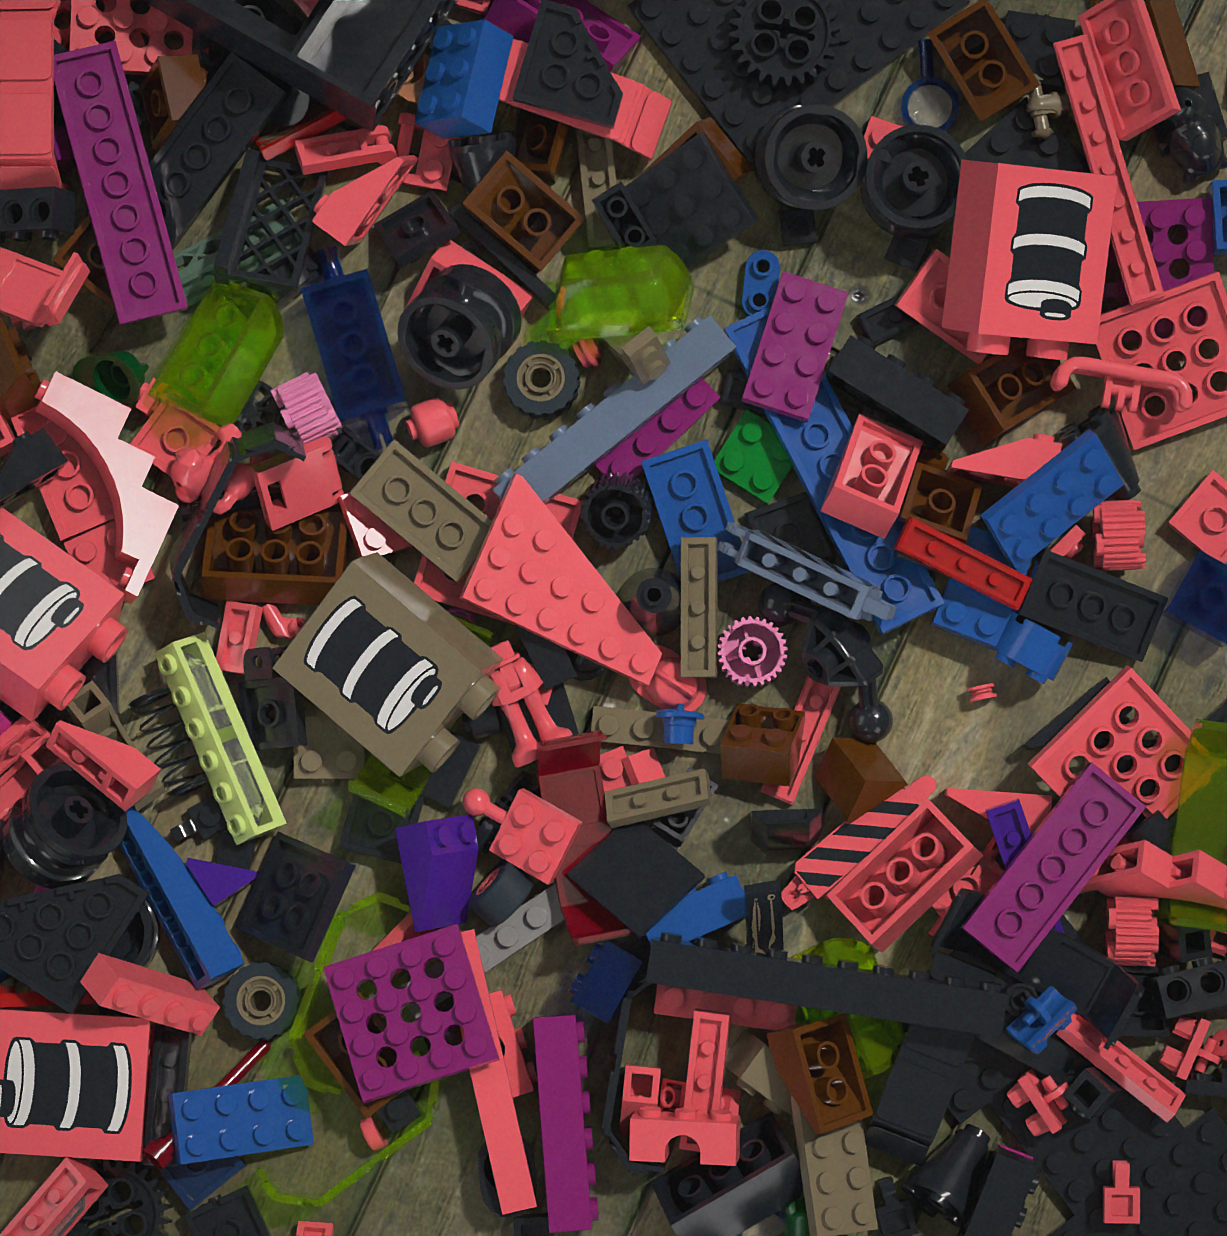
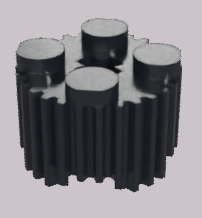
(621, 492)

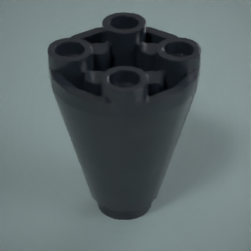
(477, 155)
(1111, 433)
(950, 1176)

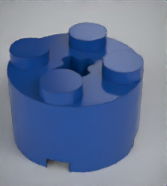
(1033, 648)

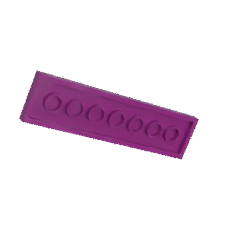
(117, 183)

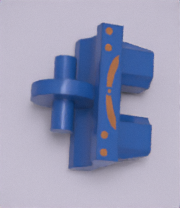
(1042, 1019)

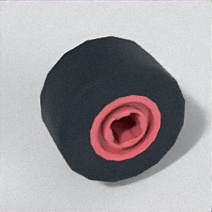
(500, 893)

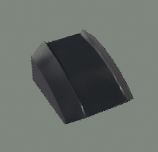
(786, 829)

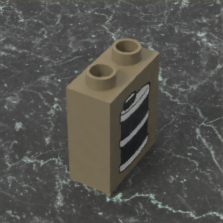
(391, 666)

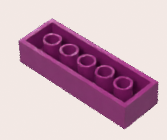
(563, 1123)

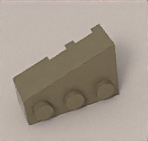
(756, 1070)

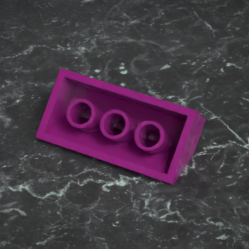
(610, 36)

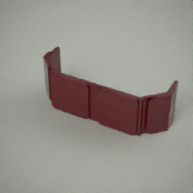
(573, 782)

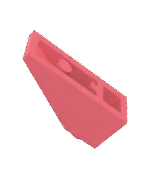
(107, 764)
(976, 801)

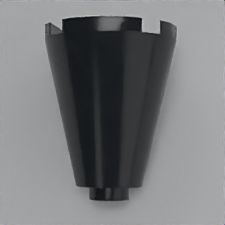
(654, 617)

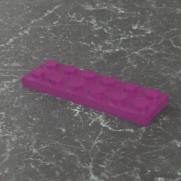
(1053, 867)

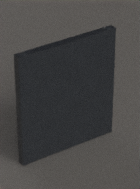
(636, 876)

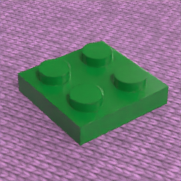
(754, 458)

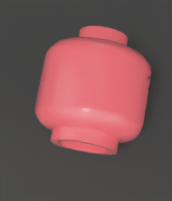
(432, 422)

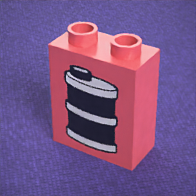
(1028, 257)
(50, 620)
(74, 1083)

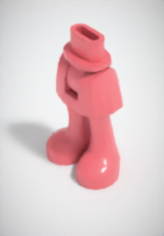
(519, 682)

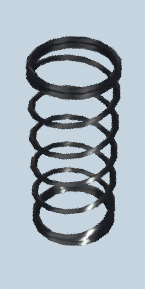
(199, 779)

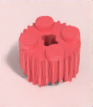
(1118, 535)
(1133, 930)

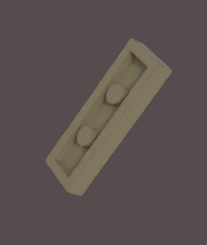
(658, 798)

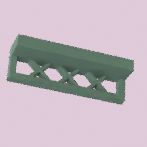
(200, 272)

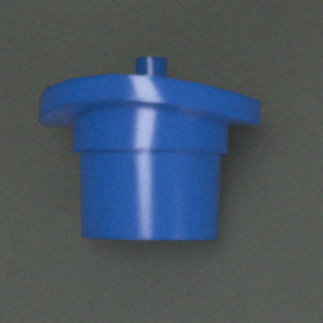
(679, 724)

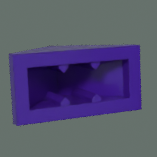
(220, 880)

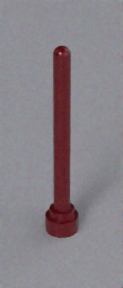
(160, 1152)

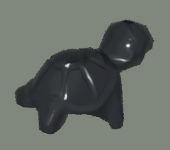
(1195, 139)

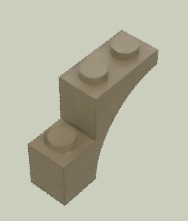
(639, 353)
(95, 713)

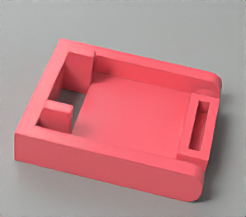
(304, 485)

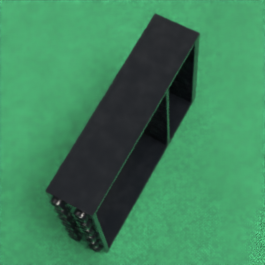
(344, 54)

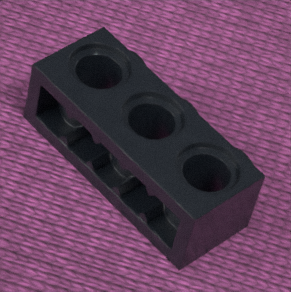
(36, 212)
(1192, 995)

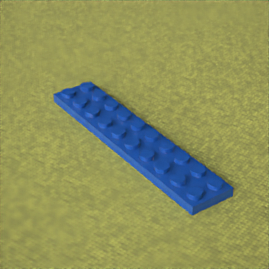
(815, 454)

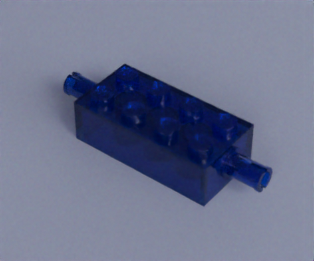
(354, 347)

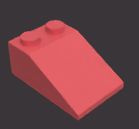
(356, 206)
(1007, 463)
(872, 476)

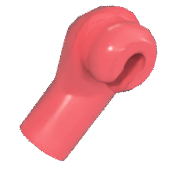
(281, 626)

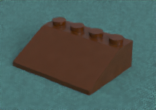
(277, 566)

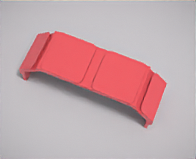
(27, 95)
(638, 120)
(36, 290)

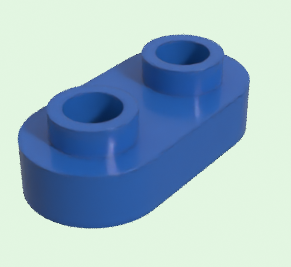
(760, 283)

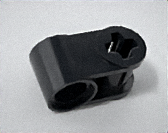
(353, 453)

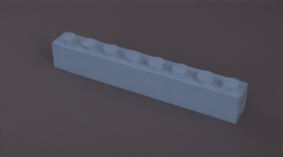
(621, 412)

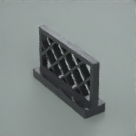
(240, 223)

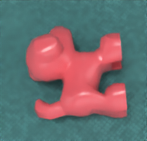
(193, 469)

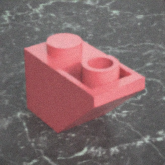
(639, 1090)

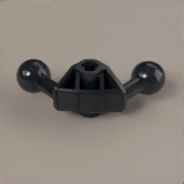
(834, 655)

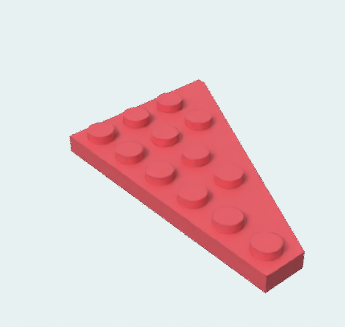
(547, 586)

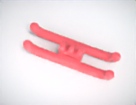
(1124, 381)

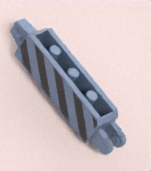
(807, 574)

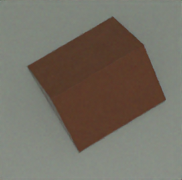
(540, 144)
(857, 776)

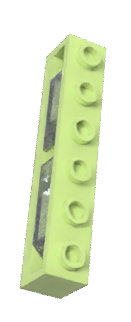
(220, 738)

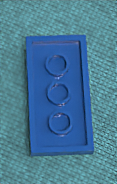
(1052, 499)
(692, 502)
(240, 1119)

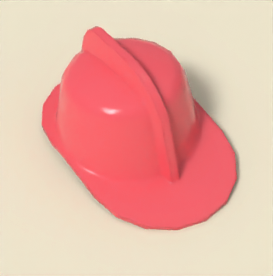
(669, 688)

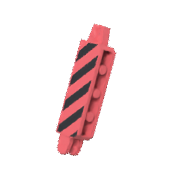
(850, 843)

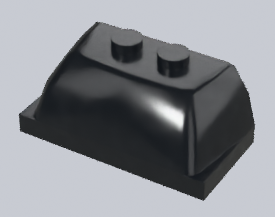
(732, 1198)

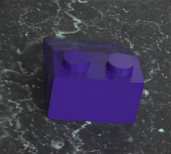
(438, 869)

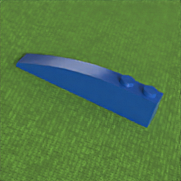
(180, 904)

